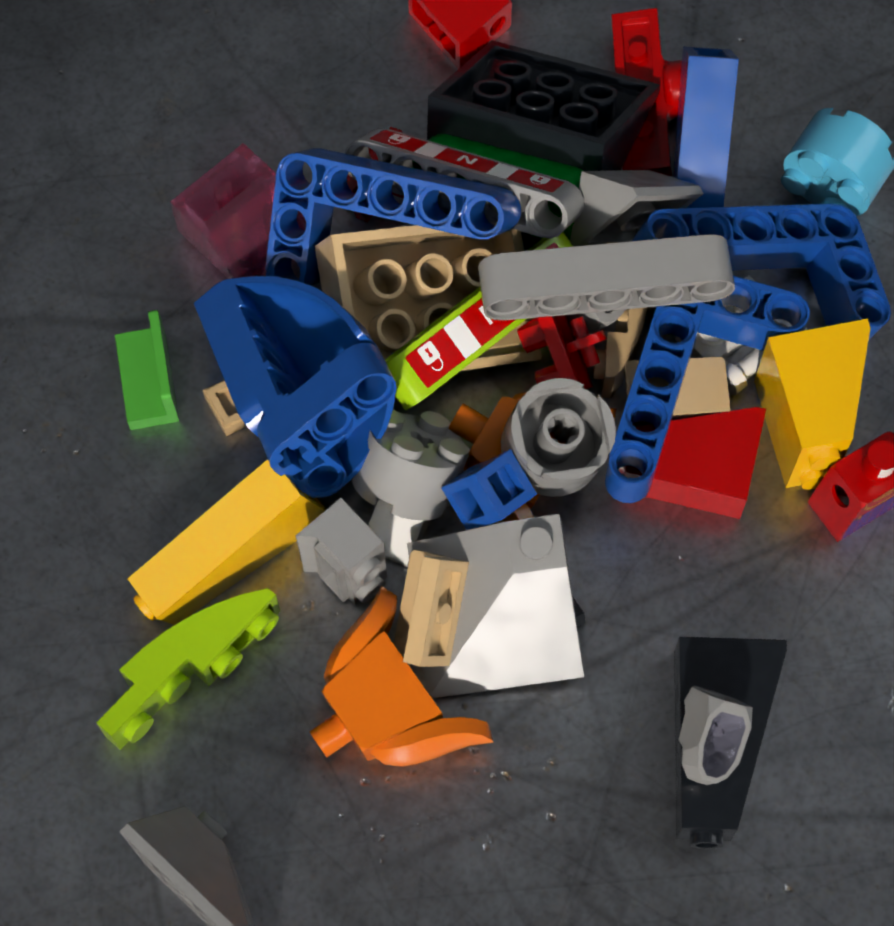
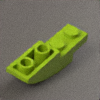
(202, 645)

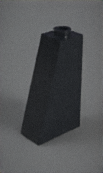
(745, 672)

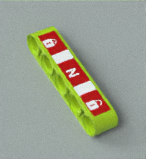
(451, 343)

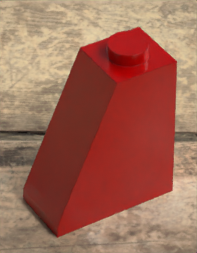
(707, 461)

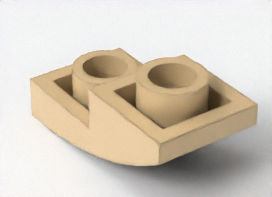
(619, 349)

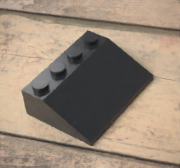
(543, 107)

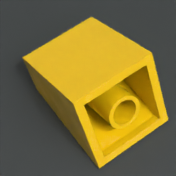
(812, 397)

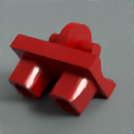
(564, 348)

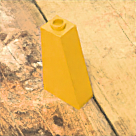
(224, 545)

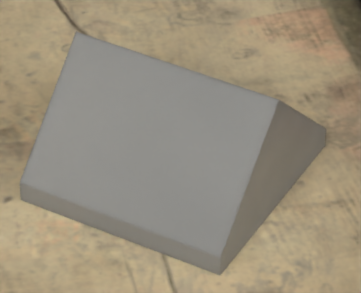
(623, 200)

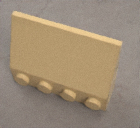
(410, 277)

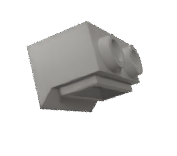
(344, 553)

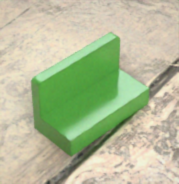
(147, 375)

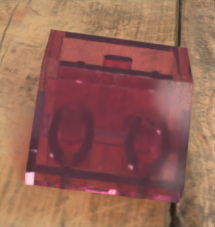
(231, 213)

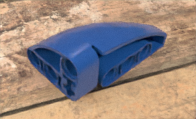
(299, 376)

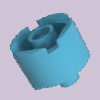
(839, 161)

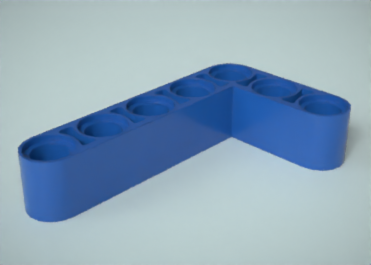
(373, 198)
(808, 236)
(670, 361)

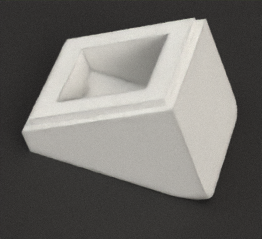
(396, 532)

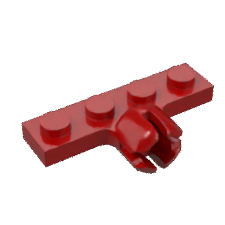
(640, 56)

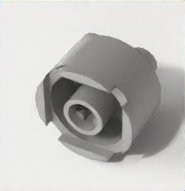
(573, 416)
(412, 465)

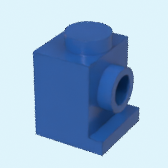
(489, 491)

